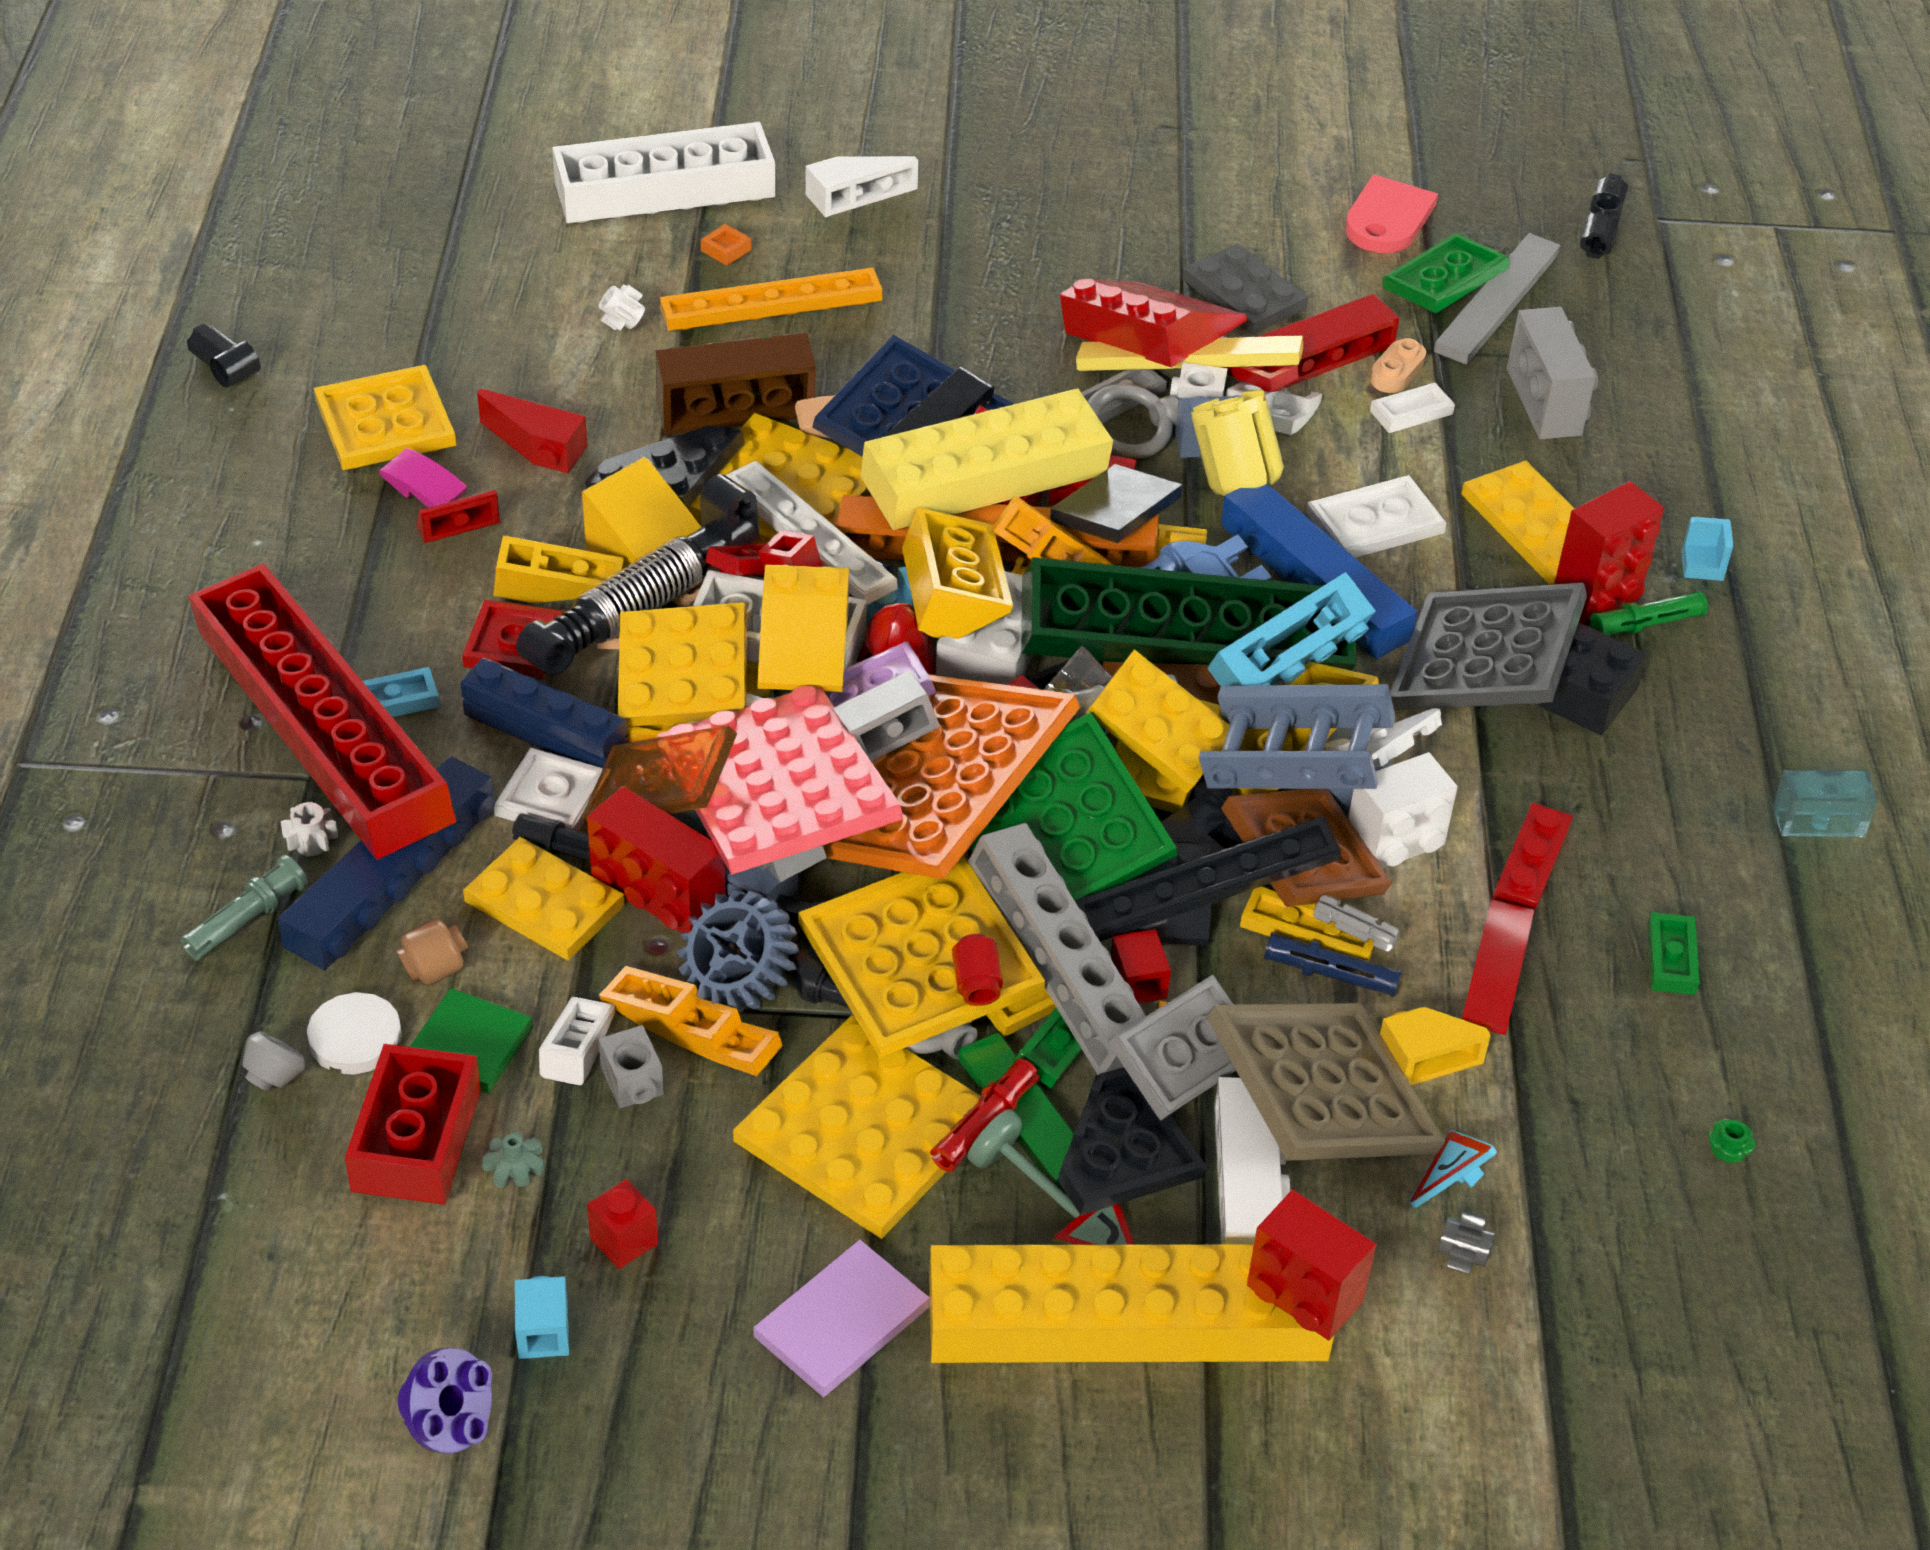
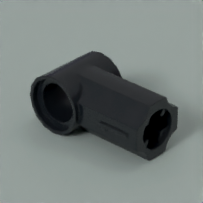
(226, 359)

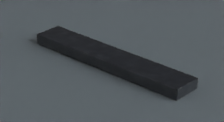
(1210, 878)

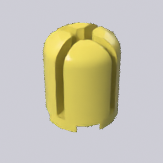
(1237, 442)

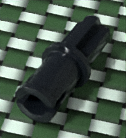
(551, 836)

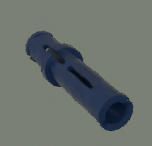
(1280, 949)

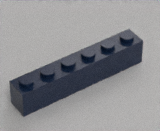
(362, 889)

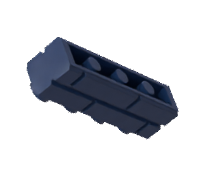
(541, 714)

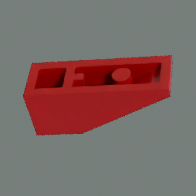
(534, 430)

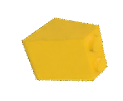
(633, 513)

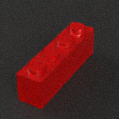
(1341, 335)

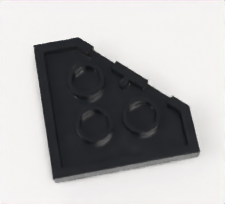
(682, 461)
(1124, 1148)

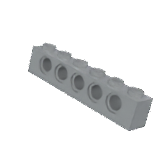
(1058, 941)

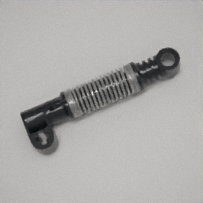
(727, 518)

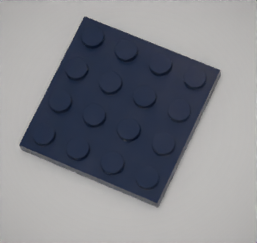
(884, 394)

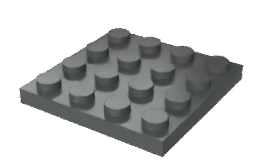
(1489, 647)

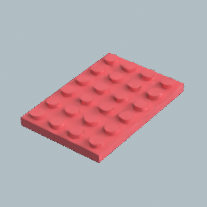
(790, 781)

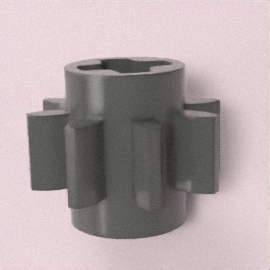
(1466, 1242)

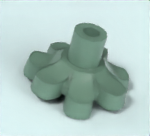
(513, 1159)

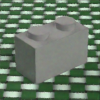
(888, 715)

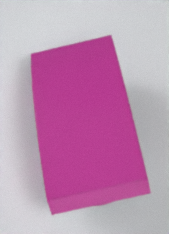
(422, 477)

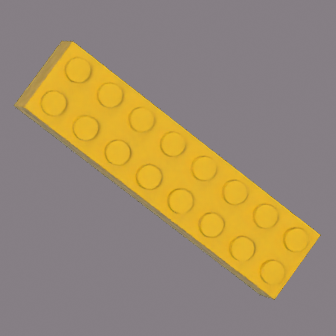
(1106, 1306)

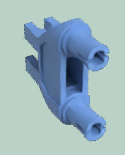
(1205, 559)

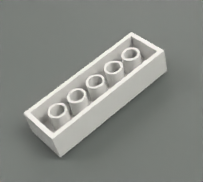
(663, 172)

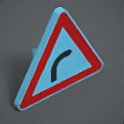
(1454, 1162)

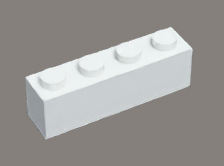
(1246, 1164)

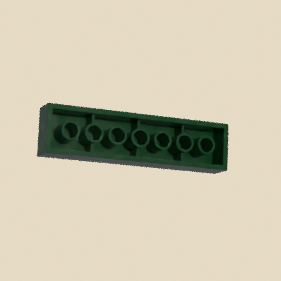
(1154, 611)

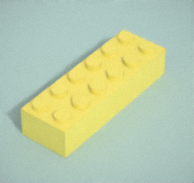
(986, 457)

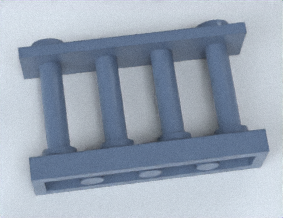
(1298, 707)

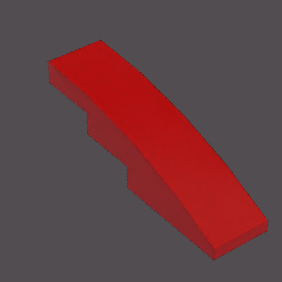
(1498, 966)

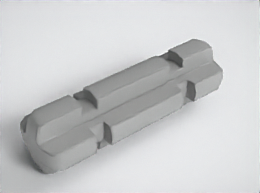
(1356, 923)

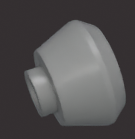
(270, 1061)

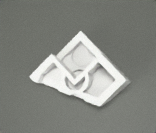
(1287, 410)

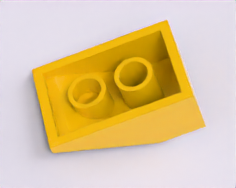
(803, 627)

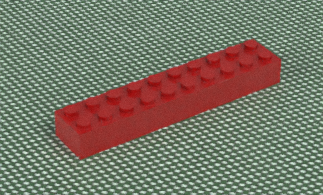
(323, 711)

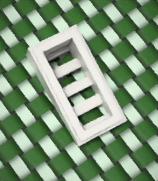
(574, 1043)

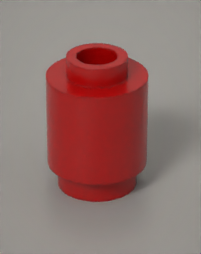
(977, 969)

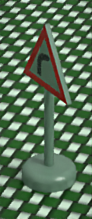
(1094, 1228)

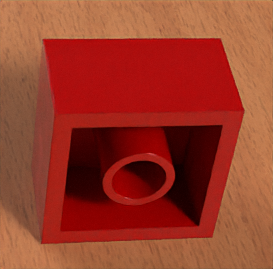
(1310, 1265)

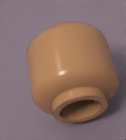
(432, 951)

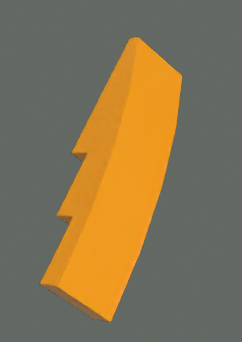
(1041, 536)
(695, 1024)

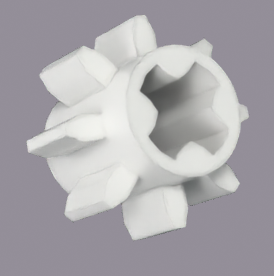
(621, 307)
(309, 829)

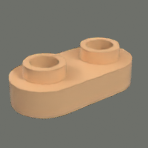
(1398, 366)

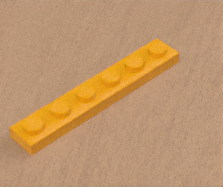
(770, 299)

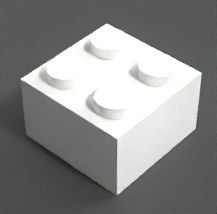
(1406, 811)

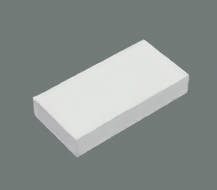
(1412, 407)

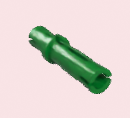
(1633, 617)

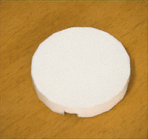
(352, 1031)

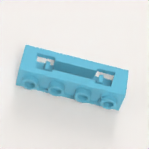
(1339, 604)

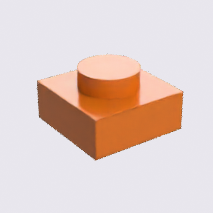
(726, 244)

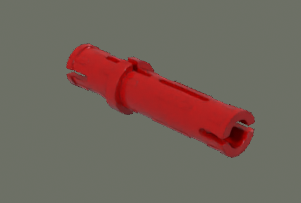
(995, 1099)

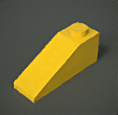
(549, 572)

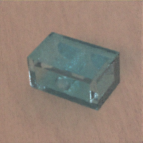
(1824, 803)

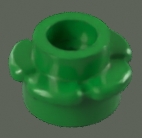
(1731, 1140)

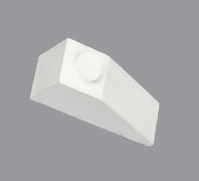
(858, 181)

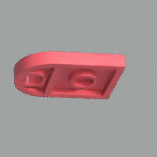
(1389, 211)

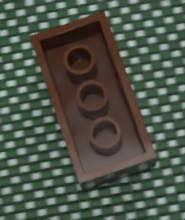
(717, 381)

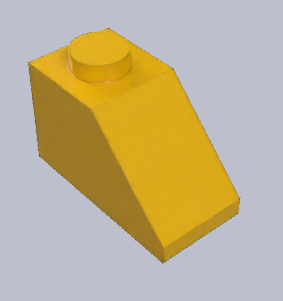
(1433, 1043)

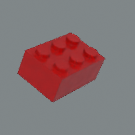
(1610, 548)
(654, 859)
(413, 1124)

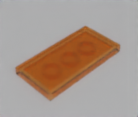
(667, 771)

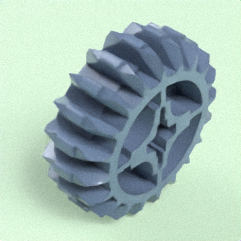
(715, 974)

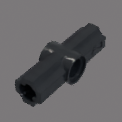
(1604, 216)

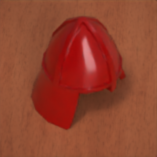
(894, 626)

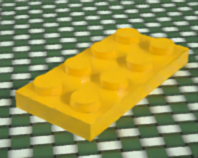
(1525, 513)

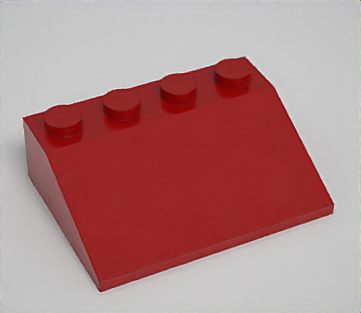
(1144, 319)

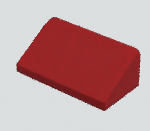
(458, 516)

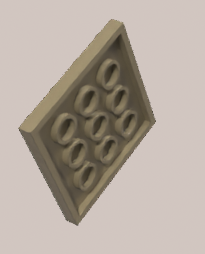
(1324, 1081)

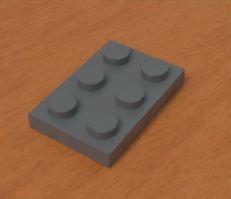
(1246, 285)

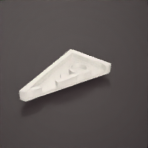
(1391, 742)

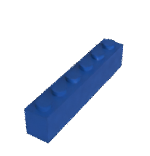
(1309, 556)

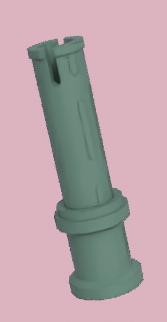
(259, 896)

